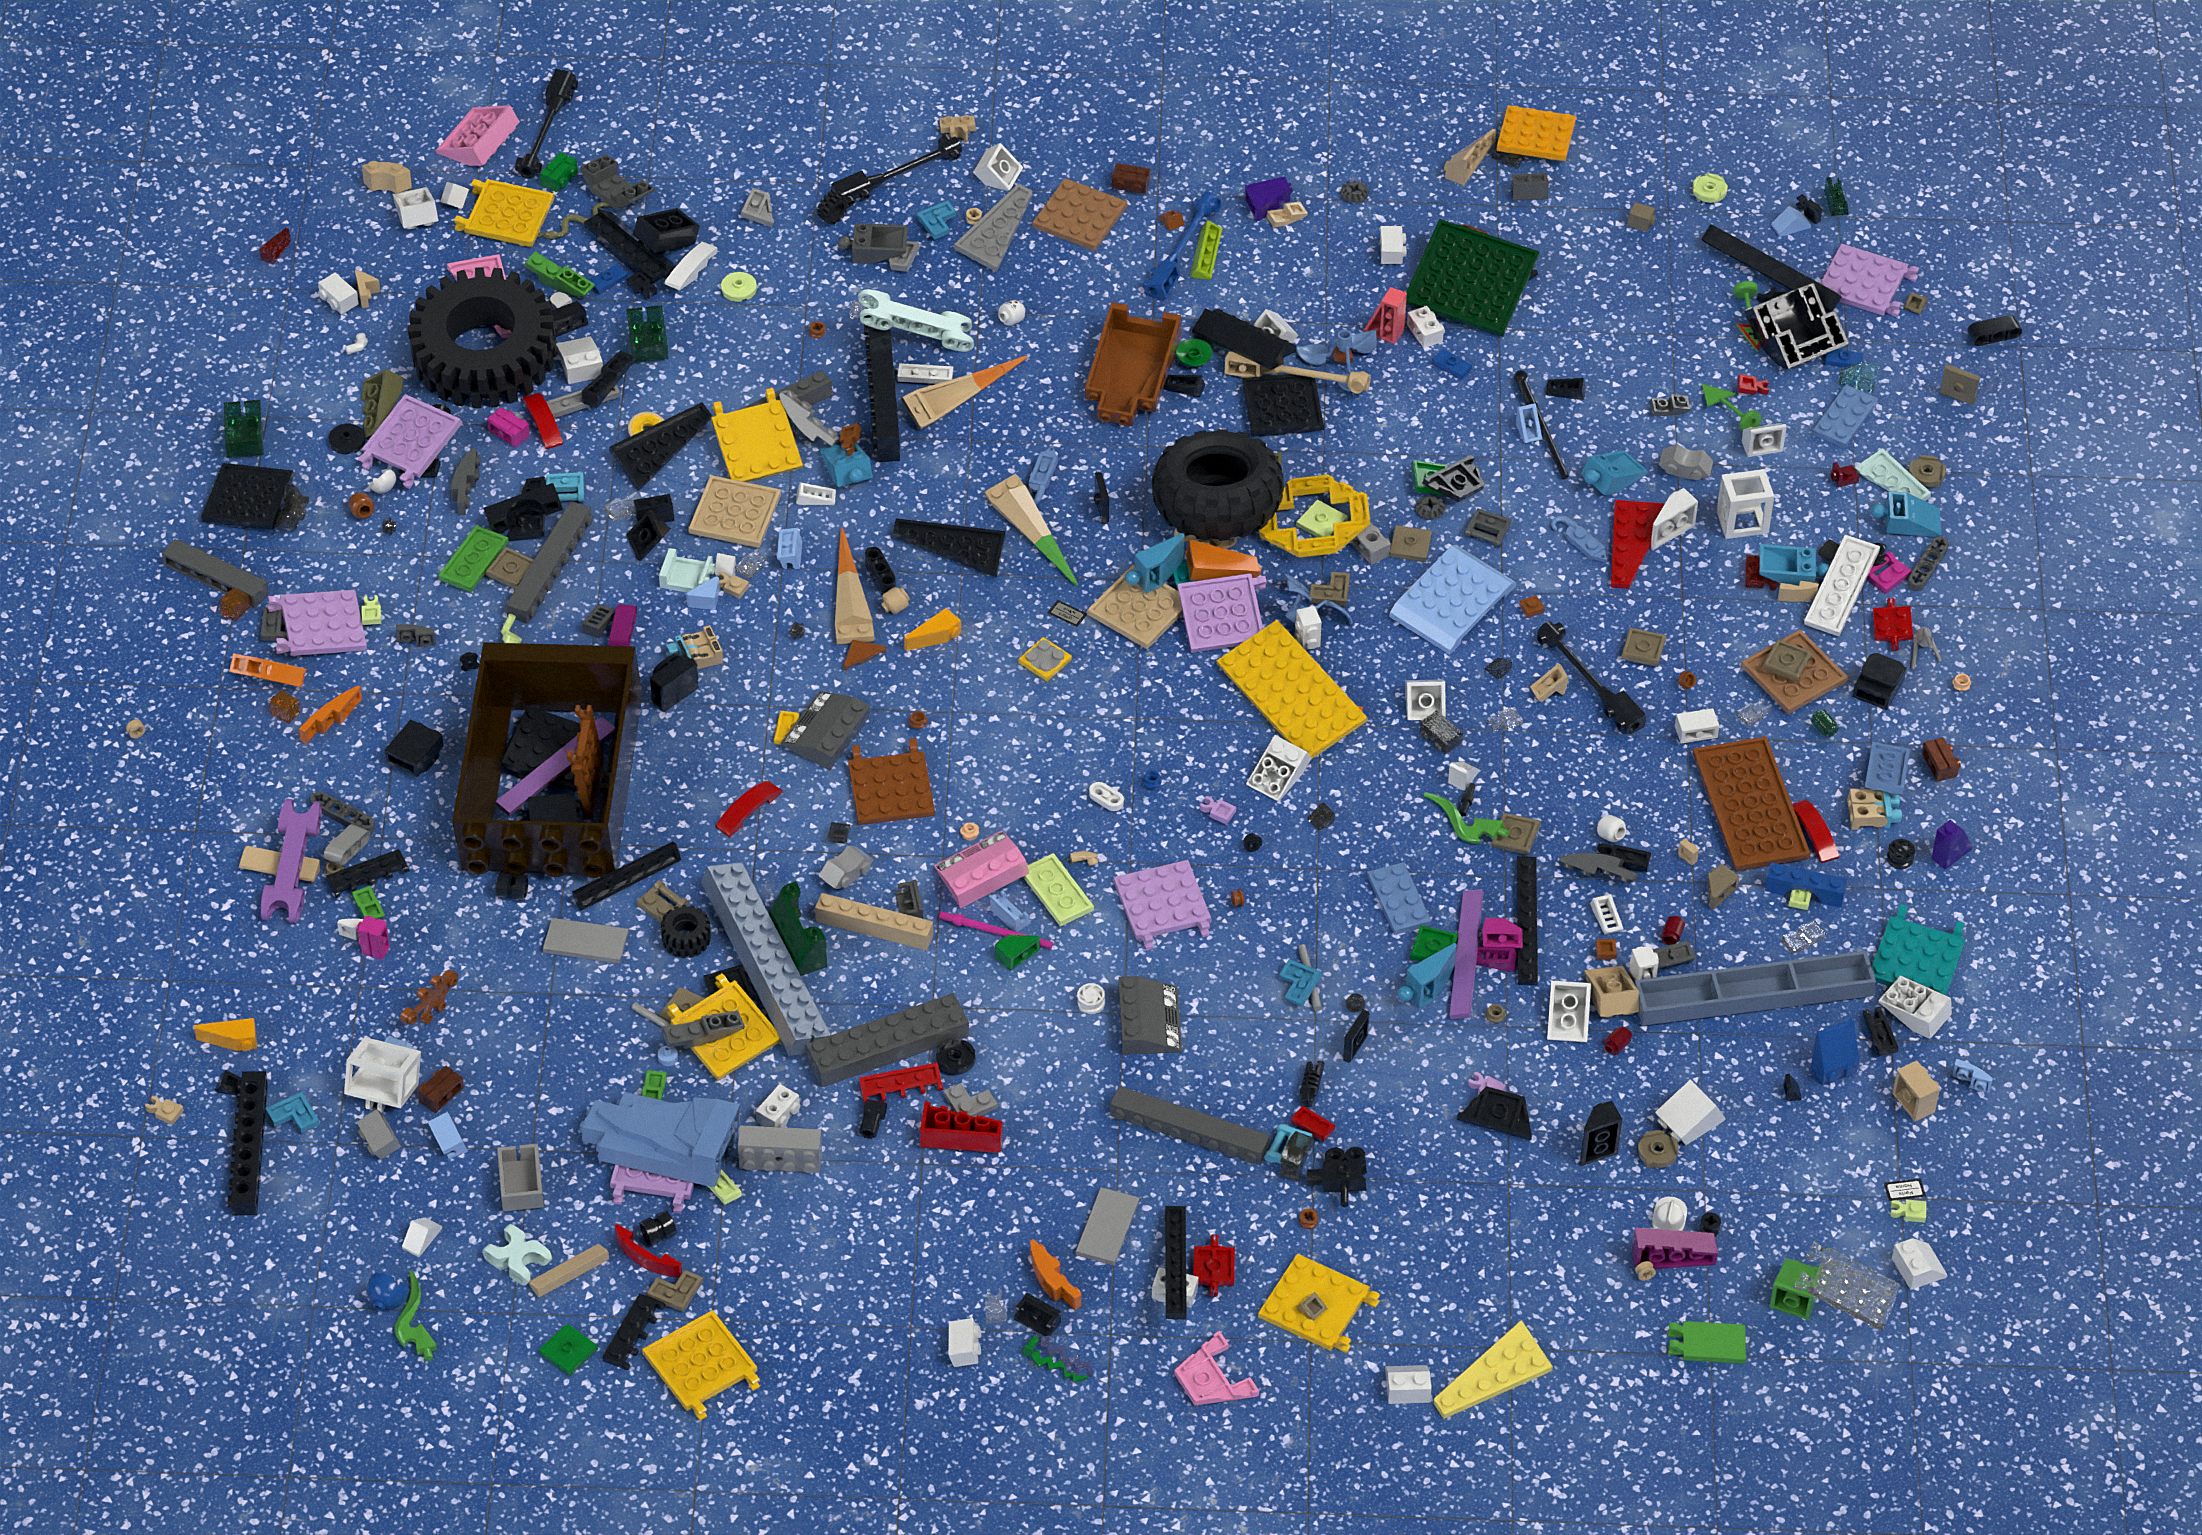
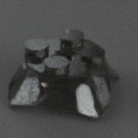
(293, 508)

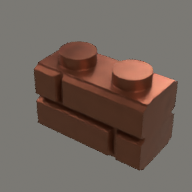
(1131, 178)
(1940, 759)
(440, 1088)

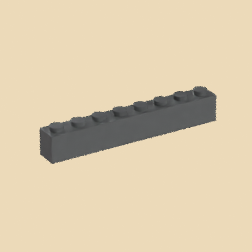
(549, 562)
(1189, 1125)

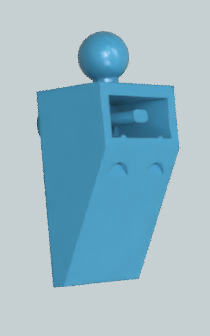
(845, 468)
(1612, 471)
(1908, 515)
(1156, 564)
(1790, 564)
(1428, 977)

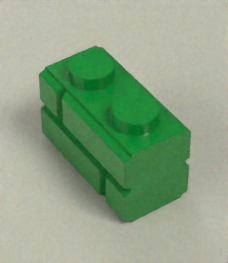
(559, 172)

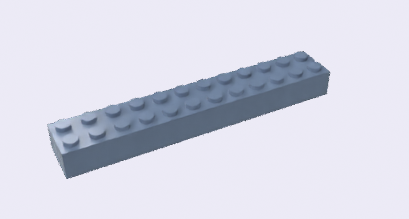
(764, 956)
(1755, 988)

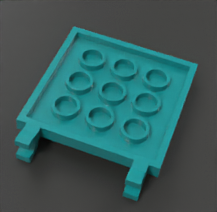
(1918, 953)

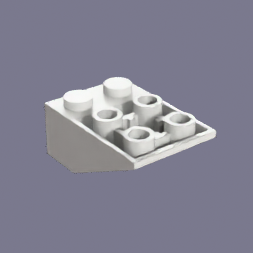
(1279, 768)
(1917, 1006)

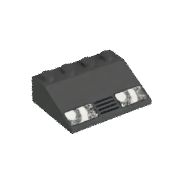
(827, 728)
(1148, 1016)

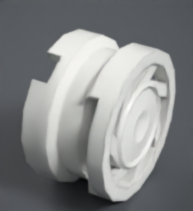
(1092, 999)

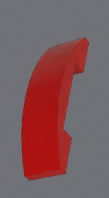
(543, 419)
(745, 805)
(1817, 830)
(664, 1266)

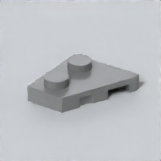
(758, 208)
(904, 261)

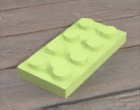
(1057, 890)

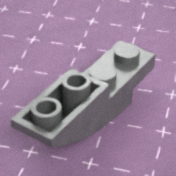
(464, 479)
(1593, 862)
(707, 1030)

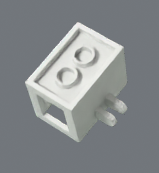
(1741, 495)
(385, 1073)

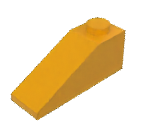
(935, 631)
(233, 1034)

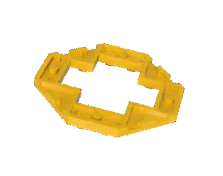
(1343, 531)

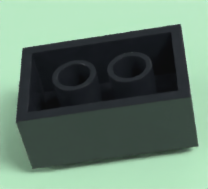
(666, 230)

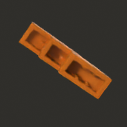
(334, 711)

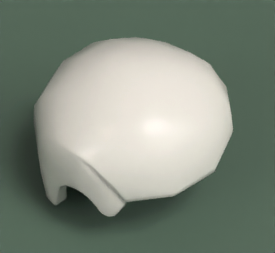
(384, 482)

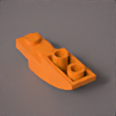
(267, 670)
(1048, 1274)

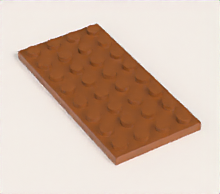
(1751, 803)

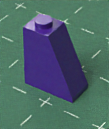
(1267, 196)
(1950, 844)

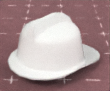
(1669, 1214)

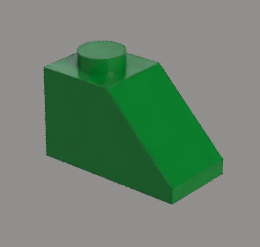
(1016, 949)

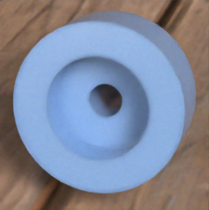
(667, 1056)

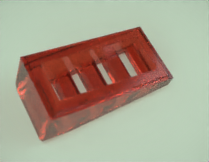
(274, 247)

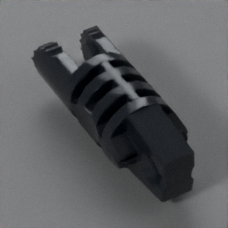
(1311, 1083)

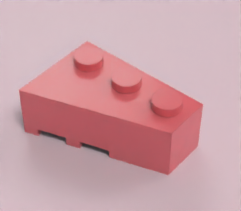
(1389, 316)

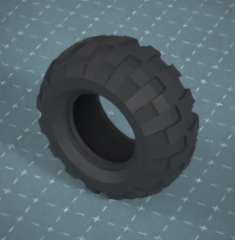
(1217, 458)

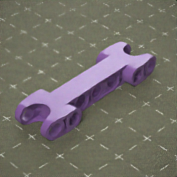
(285, 891)

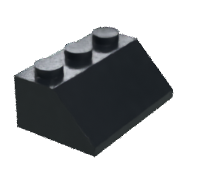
(1601, 1133)

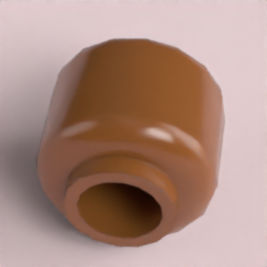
(361, 505)

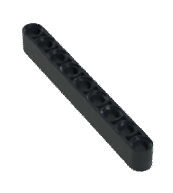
(1767, 265)

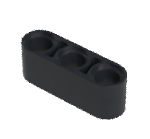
(1994, 330)
(879, 570)

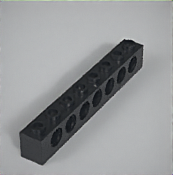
(249, 1143)

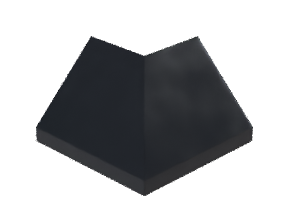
(647, 534)

